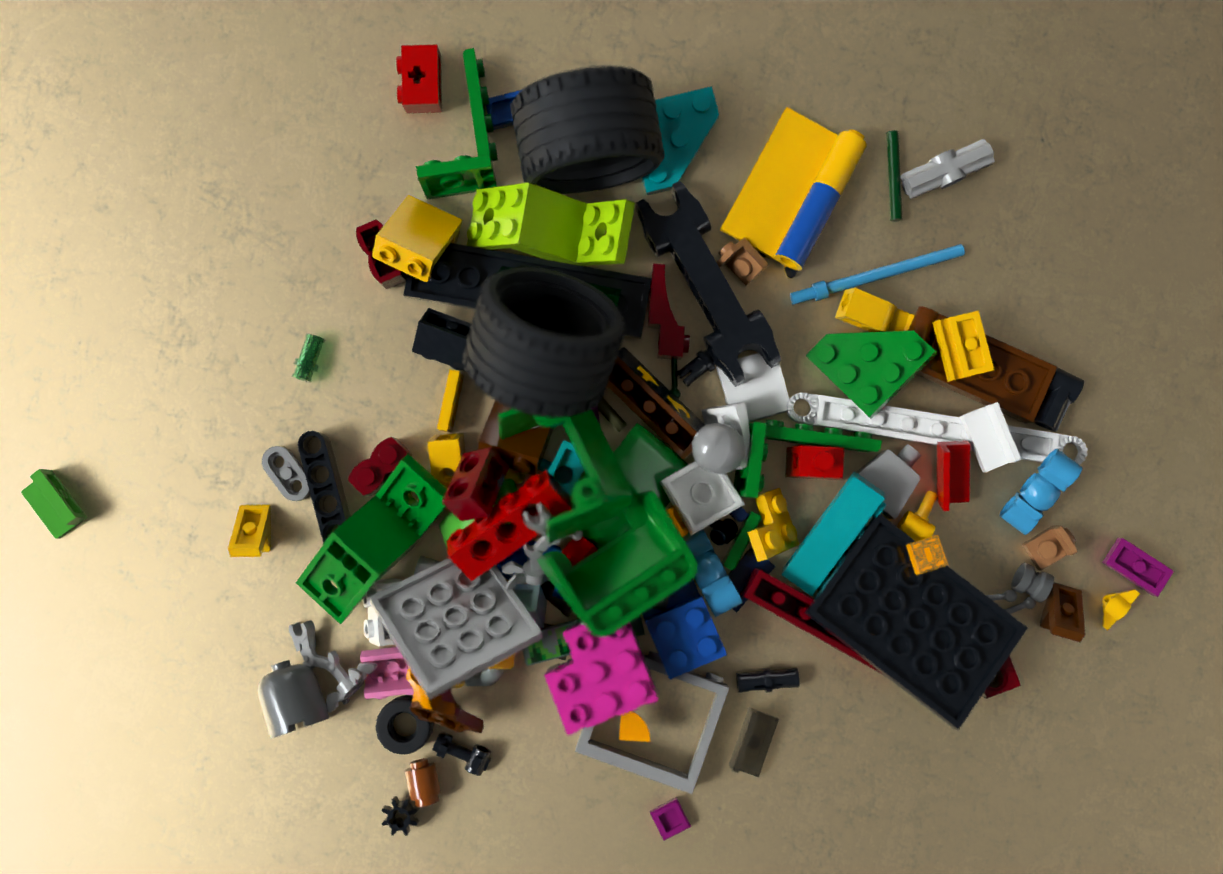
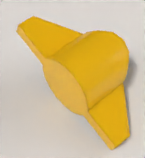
(1117, 606)

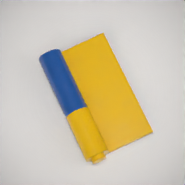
(794, 188)

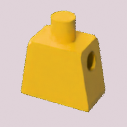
(445, 452)

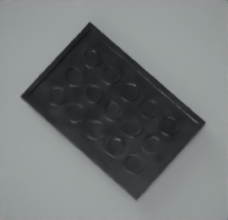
(919, 630)

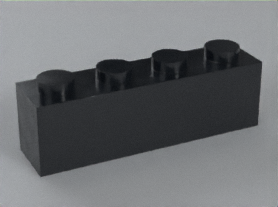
(442, 338)

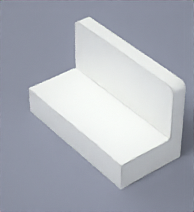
(990, 437)

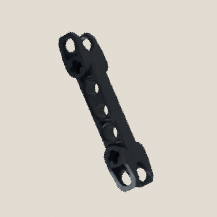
(732, 327)

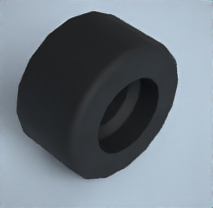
(388, 736)

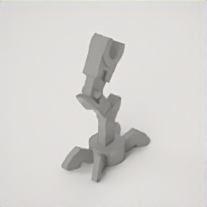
(531, 570)
(305, 642)

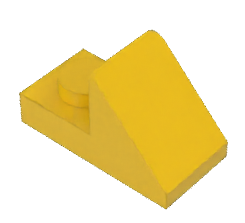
(251, 531)

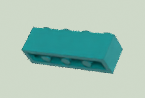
(833, 533)

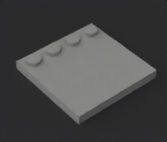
(454, 624)

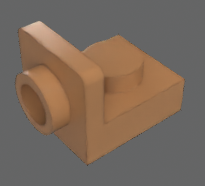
(742, 260)
(1050, 546)

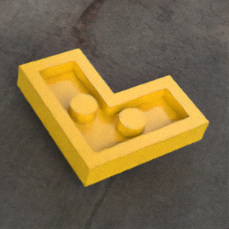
(778, 531)

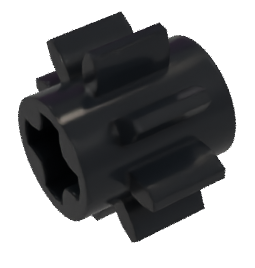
(398, 824)

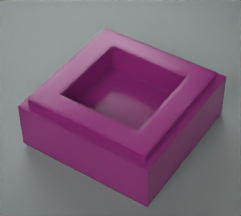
(670, 818)

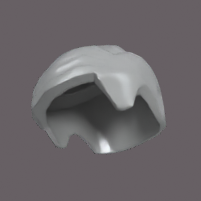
(718, 448)

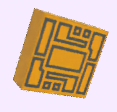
(926, 555)

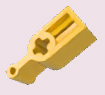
(871, 312)

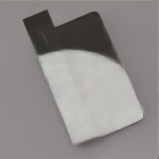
(753, 742)

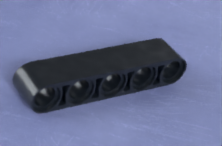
(320, 491)

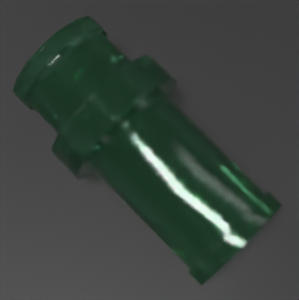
(308, 358)

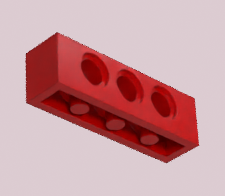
(503, 540)

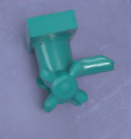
(565, 467)

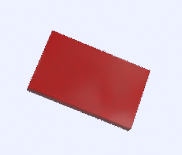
(953, 473)

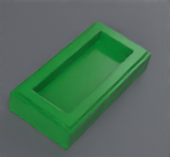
(740, 541)

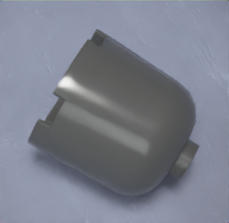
(290, 697)

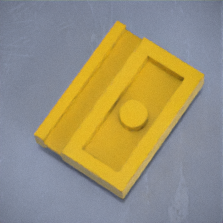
(963, 346)

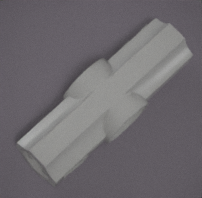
(947, 168)

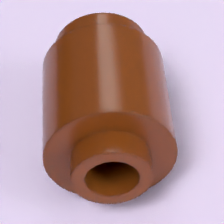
(423, 782)

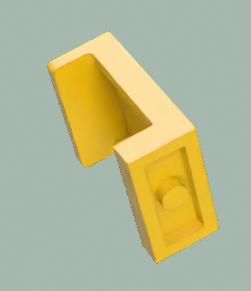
(416, 237)

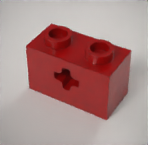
(426, 95)

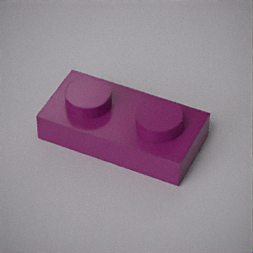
(1138, 567)

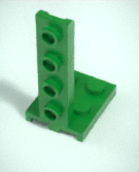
(465, 173)
(751, 481)

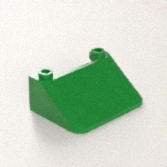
(627, 572)

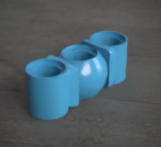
(1040, 491)
(711, 575)

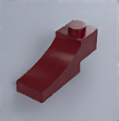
(672, 340)

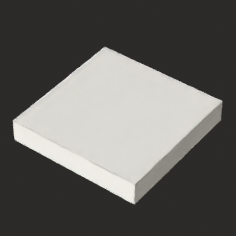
(701, 496)

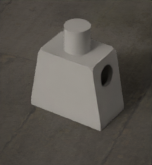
(894, 477)

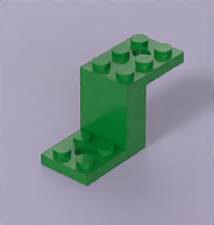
(373, 539)

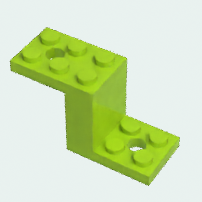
(550, 225)

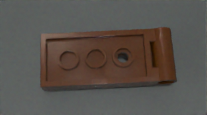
(1015, 383)

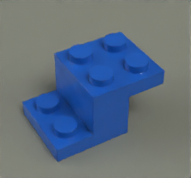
(684, 632)

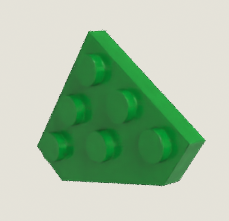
(871, 364)

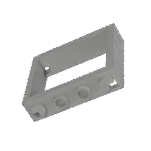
(651, 769)

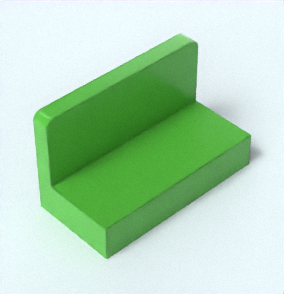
(53, 503)

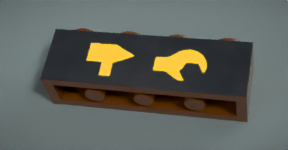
(654, 403)

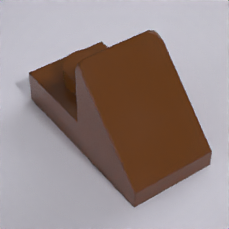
(1064, 613)

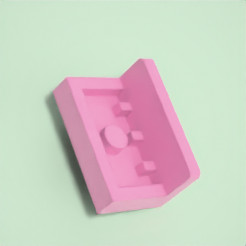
(389, 676)

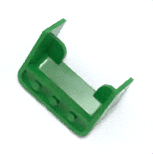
(597, 496)

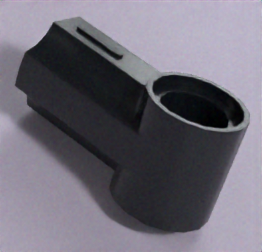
(1061, 393)

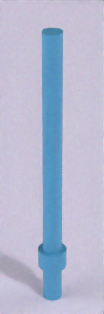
(821, 290)

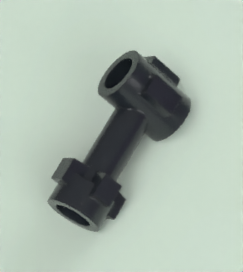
(723, 531)
(476, 759)

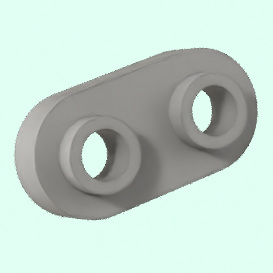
(287, 474)

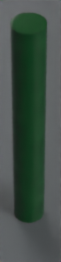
(894, 176)

